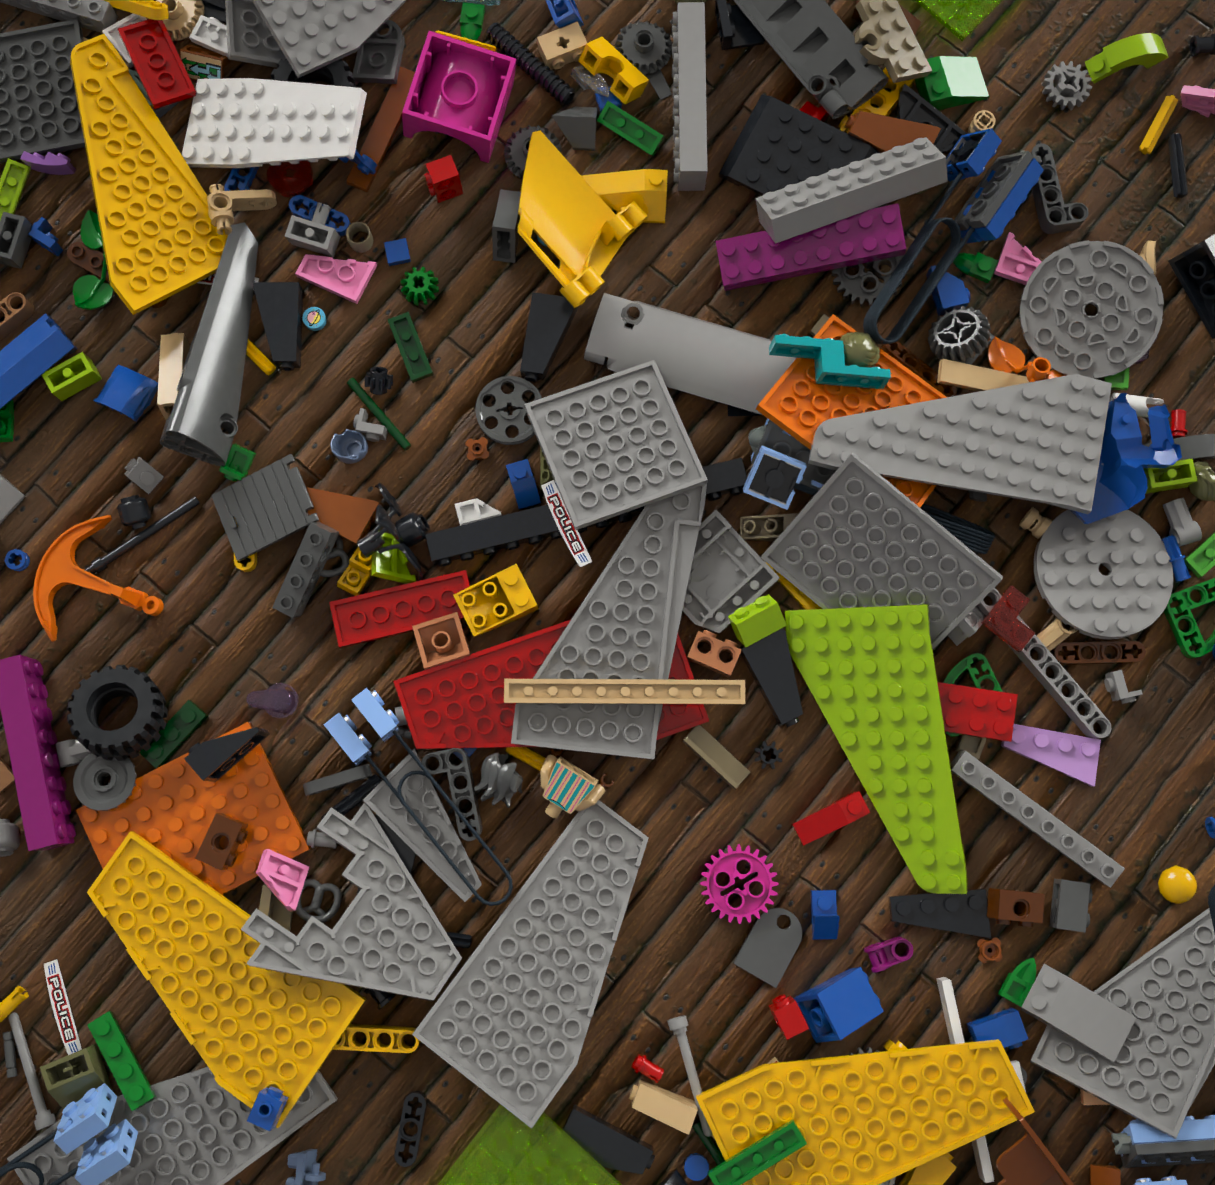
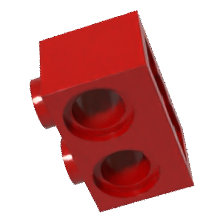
(443, 179)
(788, 1016)

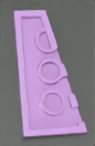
(1064, 752)

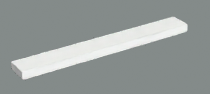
(956, 1036)

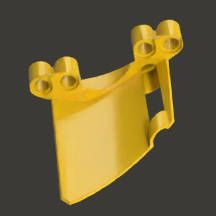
(570, 220)

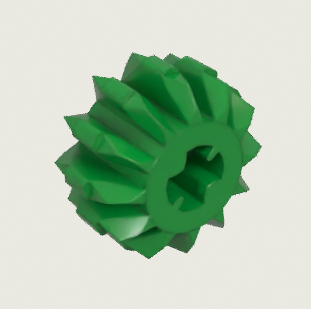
(419, 294)

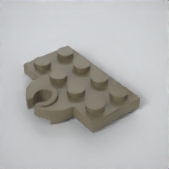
(890, 40)

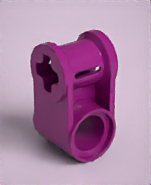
(886, 953)

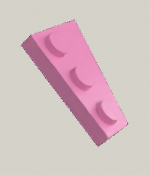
(337, 276)

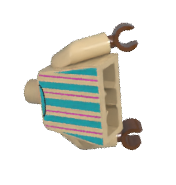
(568, 786)

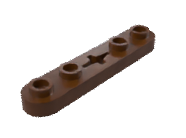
(92, 262)

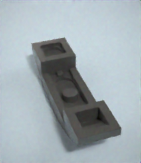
(1196, 446)

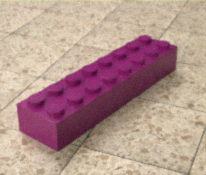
(845, 243)
(34, 755)

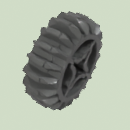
(959, 334)

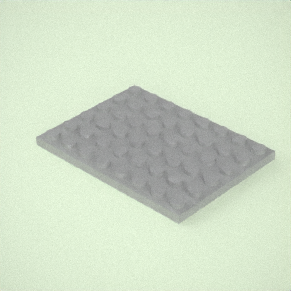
(875, 548)

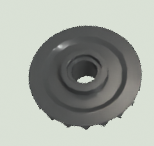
(647, 57)
(517, 148)
(90, 777)

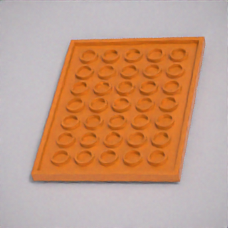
(802, 405)
(177, 807)

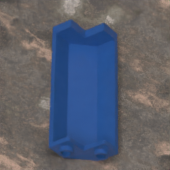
(31, 356)

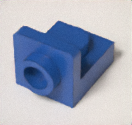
(41, 235)

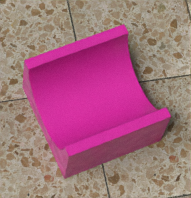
(459, 92)

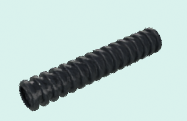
(530, 64)

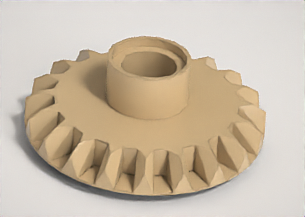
(182, 17)

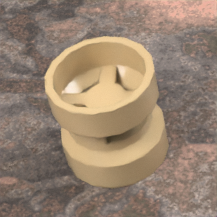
(982, 121)
(1040, 524)

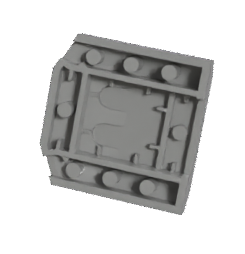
(723, 575)

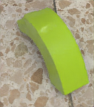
(1138, 49)

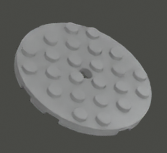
(1095, 274)
(1099, 604)

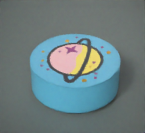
(314, 318)

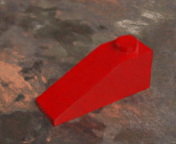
(831, 818)

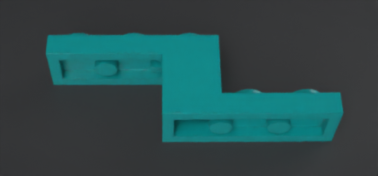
(829, 361)

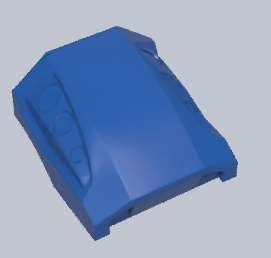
(127, 392)

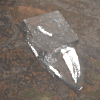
(588, 81)

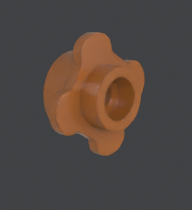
(477, 455)
(994, 955)

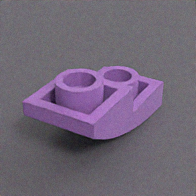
(51, 164)

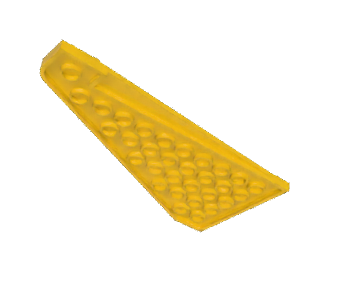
(143, 189)

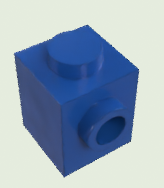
(268, 1108)

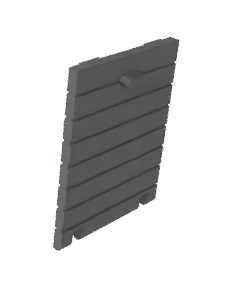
(265, 507)

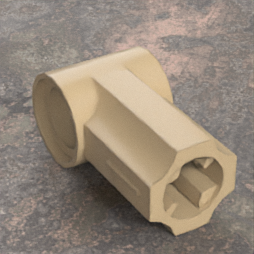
(1054, 634)

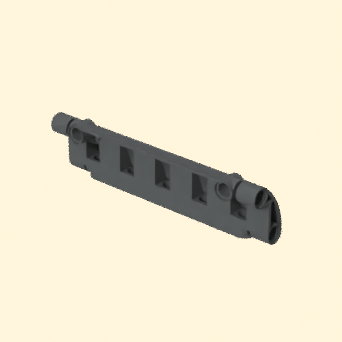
(817, 51)

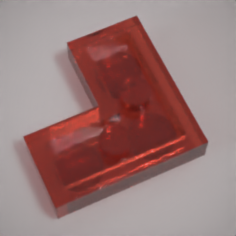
(1003, 619)

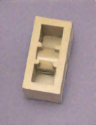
(561, 46)

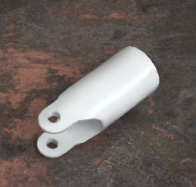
(1139, 403)

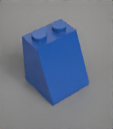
(839, 1005)

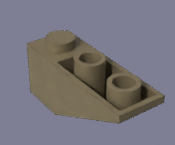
(764, 527)

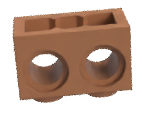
(711, 659)

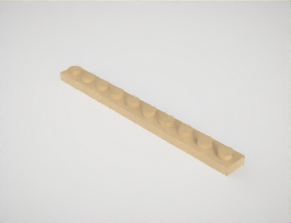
(624, 691)

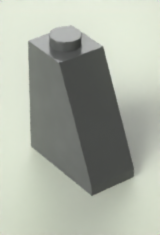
(505, 226)

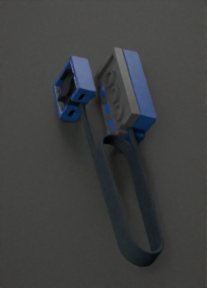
(980, 218)

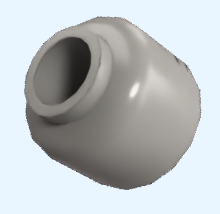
(8, 837)

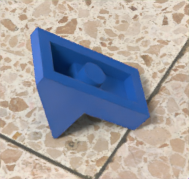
(523, 484)
(824, 914)

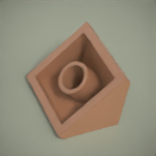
(441, 640)

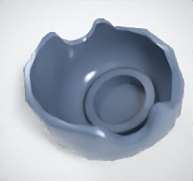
(349, 446)

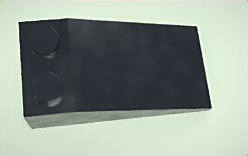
(1197, 275)

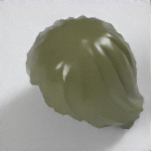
(860, 349)
(1205, 486)

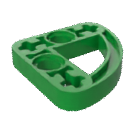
(1185, 606)
(965, 665)

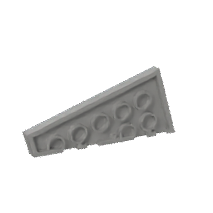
(426, 805)

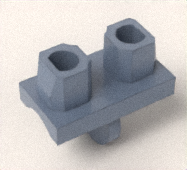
(306, 1168)

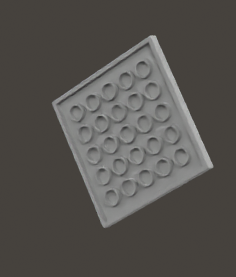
(615, 444)

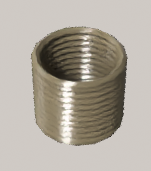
(355, 228)

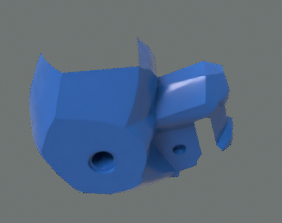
(1121, 477)

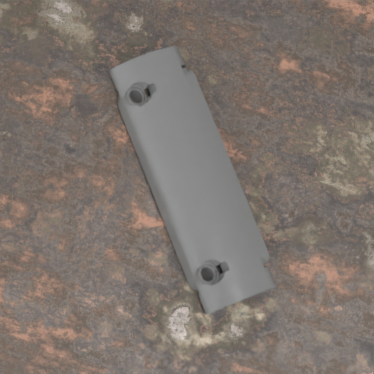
(688, 352)

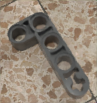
(1051, 188)
(458, 794)

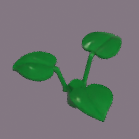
(89, 290)

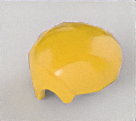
(1177, 884)

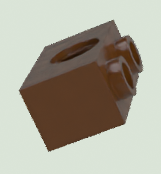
(210, 849)
(1029, 907)

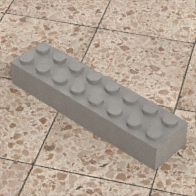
(689, 96)
(851, 189)

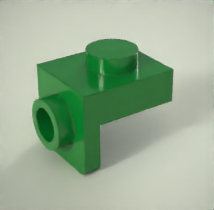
(238, 463)

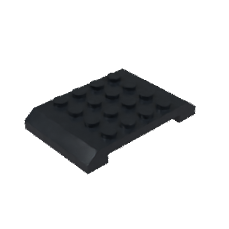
(787, 147)

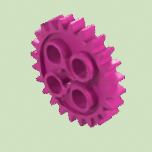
(750, 903)

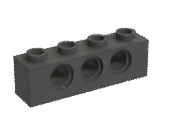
(305, 569)

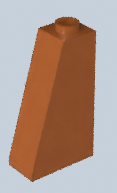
(887, 132)
(344, 513)

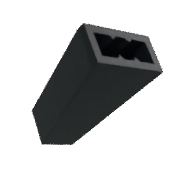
(282, 319)
(546, 328)
(775, 677)
(608, 1143)

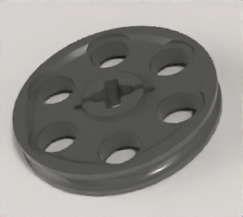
(502, 402)

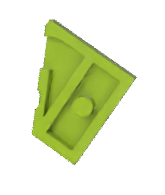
(391, 563)

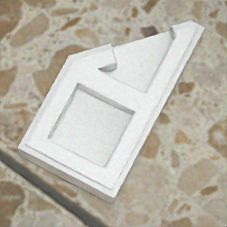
(474, 511)

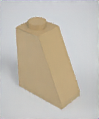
(664, 1105)

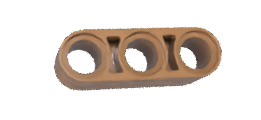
(13, 316)

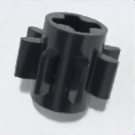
(378, 380)
(761, 757)

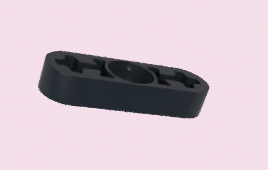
(414, 1148)

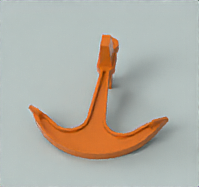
(60, 569)

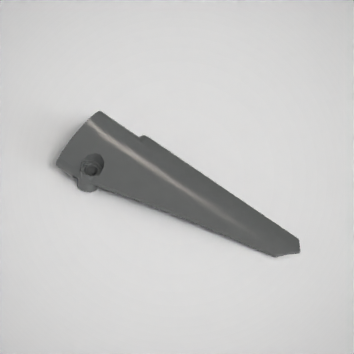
(216, 359)

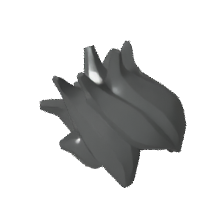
(499, 779)

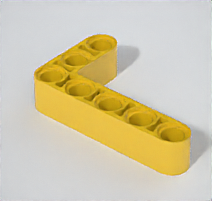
(373, 1041)

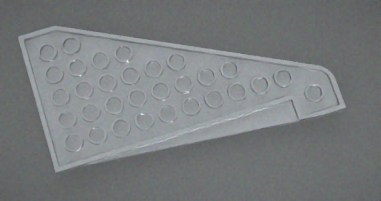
(1007, 441)
(621, 632)
(1169, 1042)

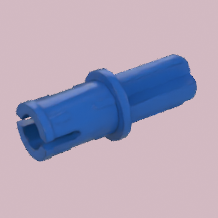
(1178, 564)

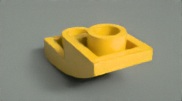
(356, 573)

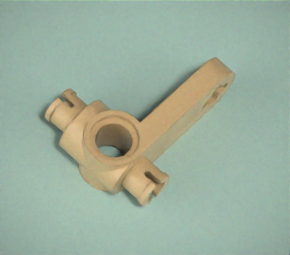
(235, 201)

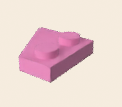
(1198, 99)
(1016, 261)
(283, 877)

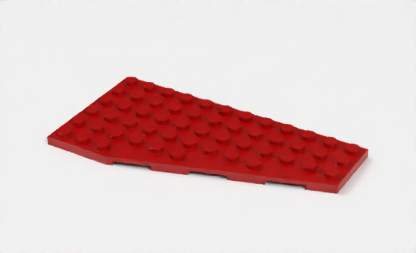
(464, 699)

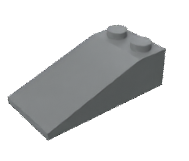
(1078, 1013)

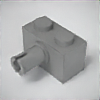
(314, 234)

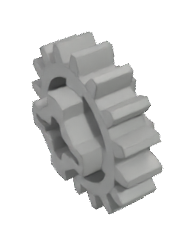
(1066, 85)

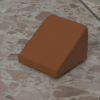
(1104, 1175)

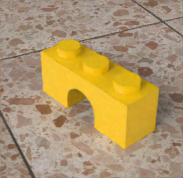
(602, 57)

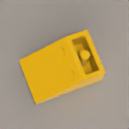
(496, 601)

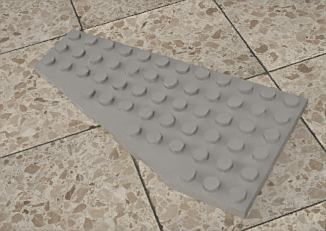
(534, 980)

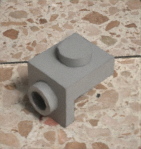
(371, 431)
(143, 474)
(1117, 687)

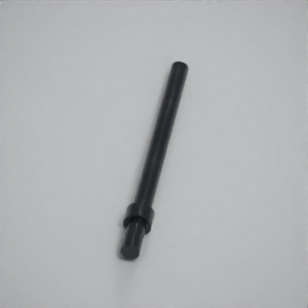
(100, 564)

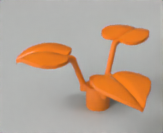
(1009, 358)

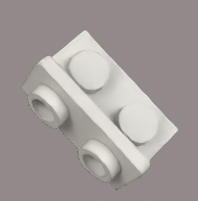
(211, 35)

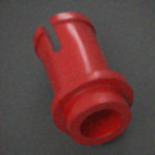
(1178, 423)
(647, 1068)

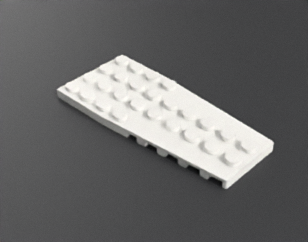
(270, 122)

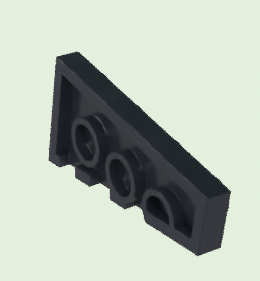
(944, 911)

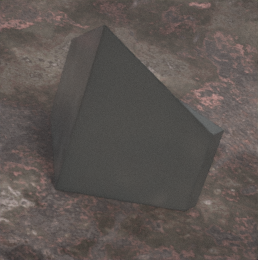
(578, 126)

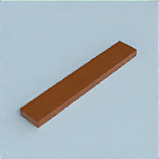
(383, 129)

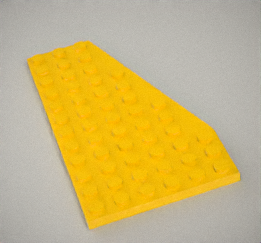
(189, 943)
(867, 1111)

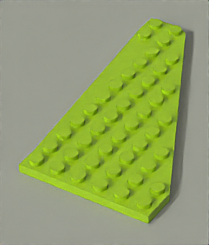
(883, 703)

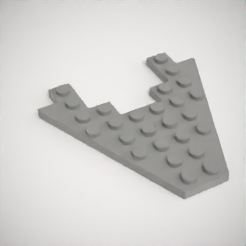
(383, 938)

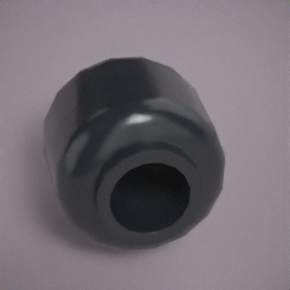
(134, 511)
(412, 529)

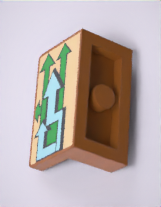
(203, 63)

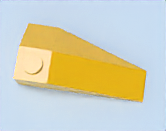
(643, 186)

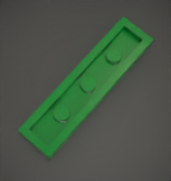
(121, 1061)
(759, 1156)

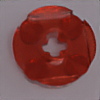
(294, 185)

